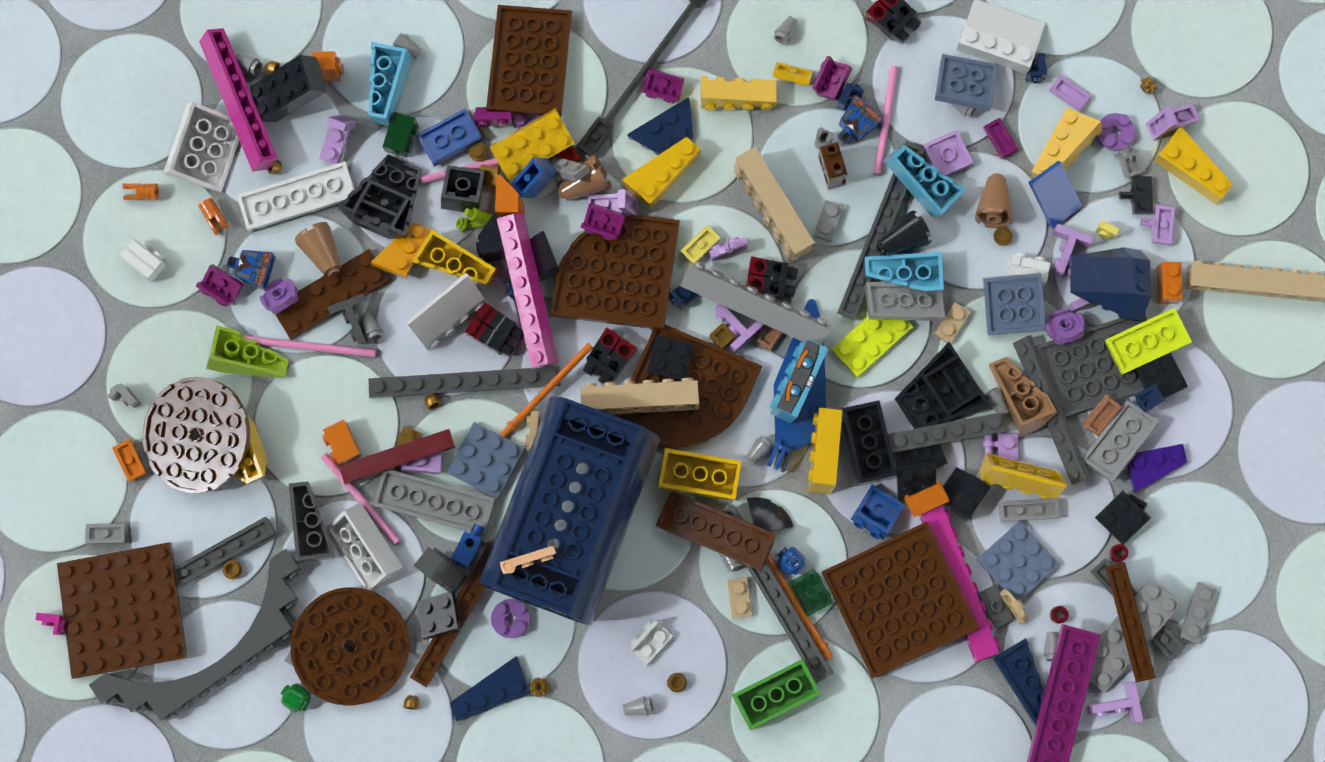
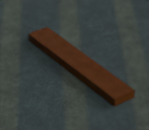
(1130, 622)

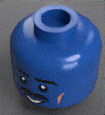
(791, 560)

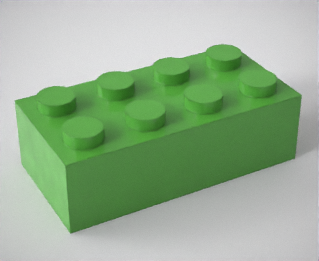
(776, 694)

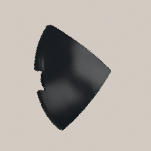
(768, 515)

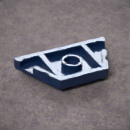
(665, 128)

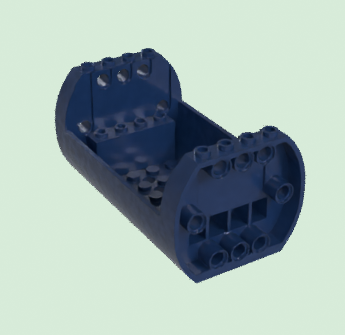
(617, 464)

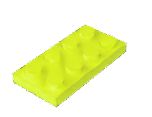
(1148, 341)
(869, 342)

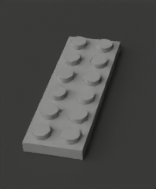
(433, 501)
(1154, 608)

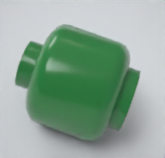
(295, 697)

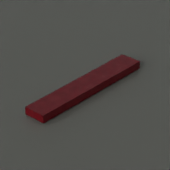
(397, 456)

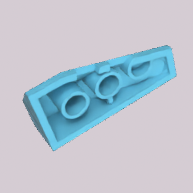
(914, 271)

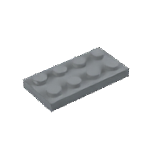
(899, 302)
(1120, 441)

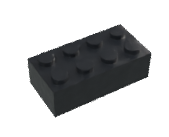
(288, 88)
(868, 443)

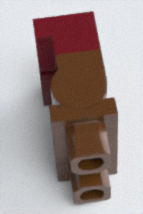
(832, 165)

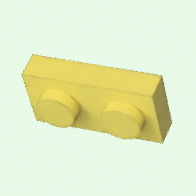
(700, 244)

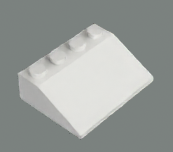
(1000, 36)
(202, 148)
(446, 312)

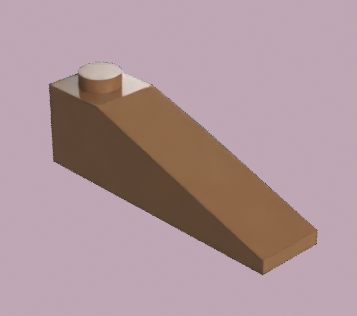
(1027, 403)

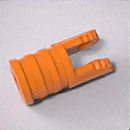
(142, 191)
(212, 213)

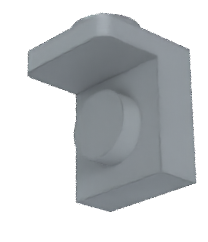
(1129, 162)
(127, 397)

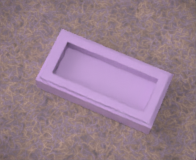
(1070, 93)

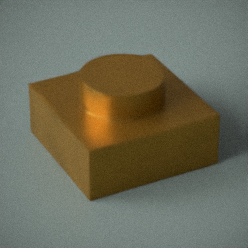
(490, 174)
(722, 336)
(408, 435)

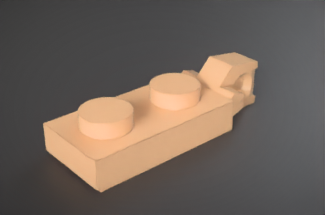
(526, 560)

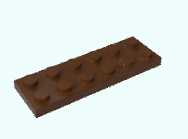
(353, 279)
(716, 530)

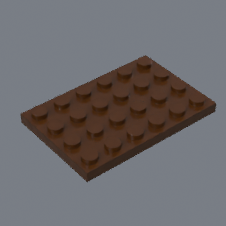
(529, 60)

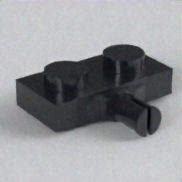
(1140, 195)

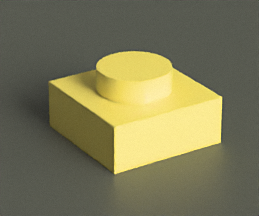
(1107, 230)

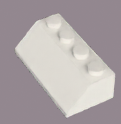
(363, 547)

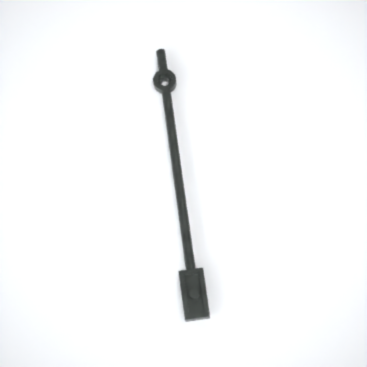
(601, 127)

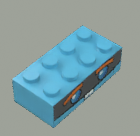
(799, 380)

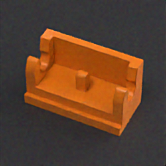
(927, 499)

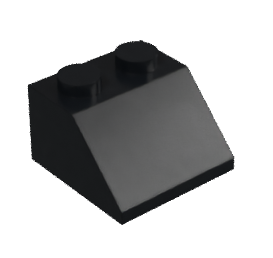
(462, 188)
(490, 241)
(543, 256)
(964, 493)

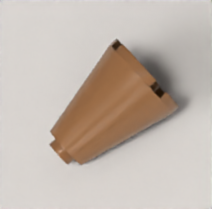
(590, 184)
(995, 203)
(320, 248)

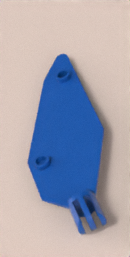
(797, 434)

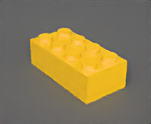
(536, 139)
(700, 474)

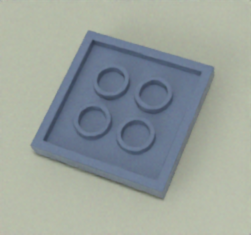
(966, 82)
(1014, 303)
(485, 460)
(1017, 561)

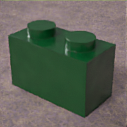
(400, 134)

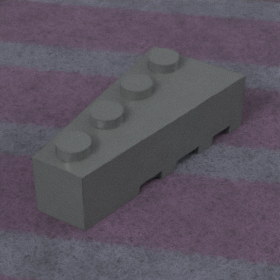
(308, 527)
(437, 568)

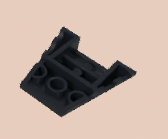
(384, 198)
(941, 391)

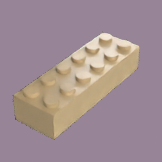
(773, 204)
(642, 397)

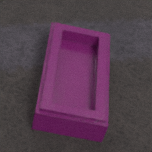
(1000, 138)

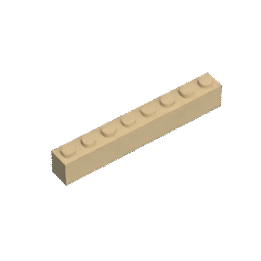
(1256, 281)

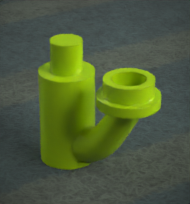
(478, 219)

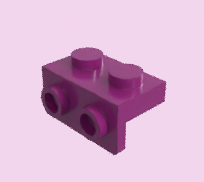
(831, 79)
(663, 85)
(485, 119)
(603, 221)
(220, 286)

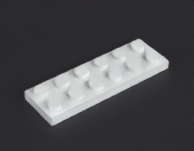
(295, 196)

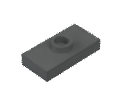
(995, 606)

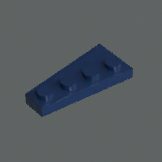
(1021, 675)
(495, 689)

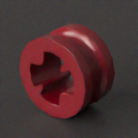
(1116, 547)
(1064, 611)

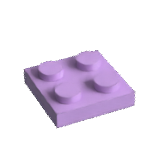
(948, 153)

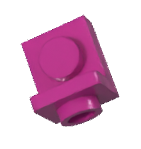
(50, 620)

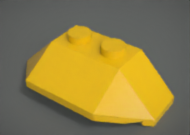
(256, 459)

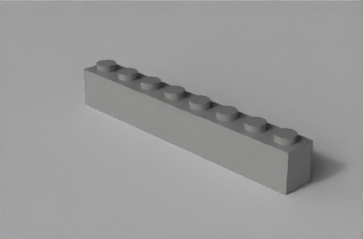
(754, 304)

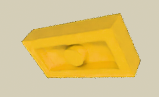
(792, 73)

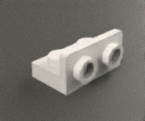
(650, 642)

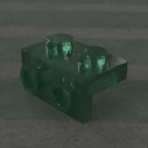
(810, 592)

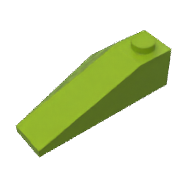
(238, 355)

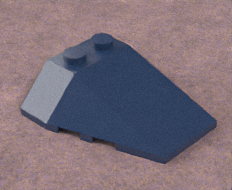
(1113, 279)

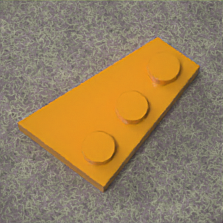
(400, 252)

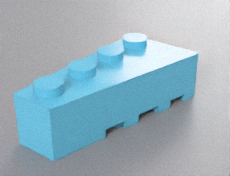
(387, 80)
(924, 181)

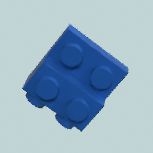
(877, 512)

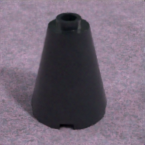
(905, 235)

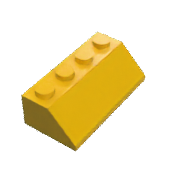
(1022, 476)

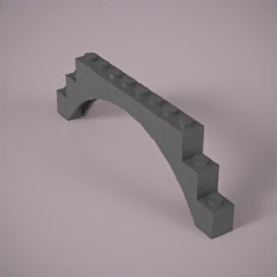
(266, 630)

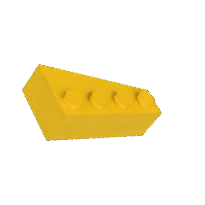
(737, 94)
(1068, 140)
(1192, 166)
(660, 174)
(447, 257)
(825, 451)

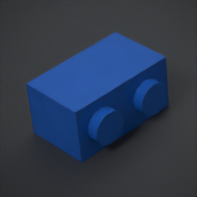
(533, 177)

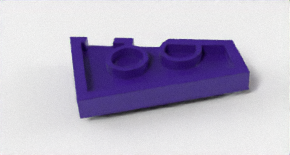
(1154, 464)

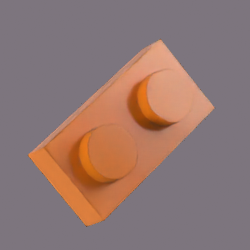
(129, 460)

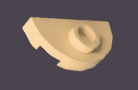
(1015, 606)

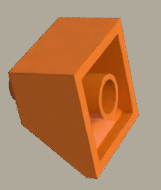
(507, 199)

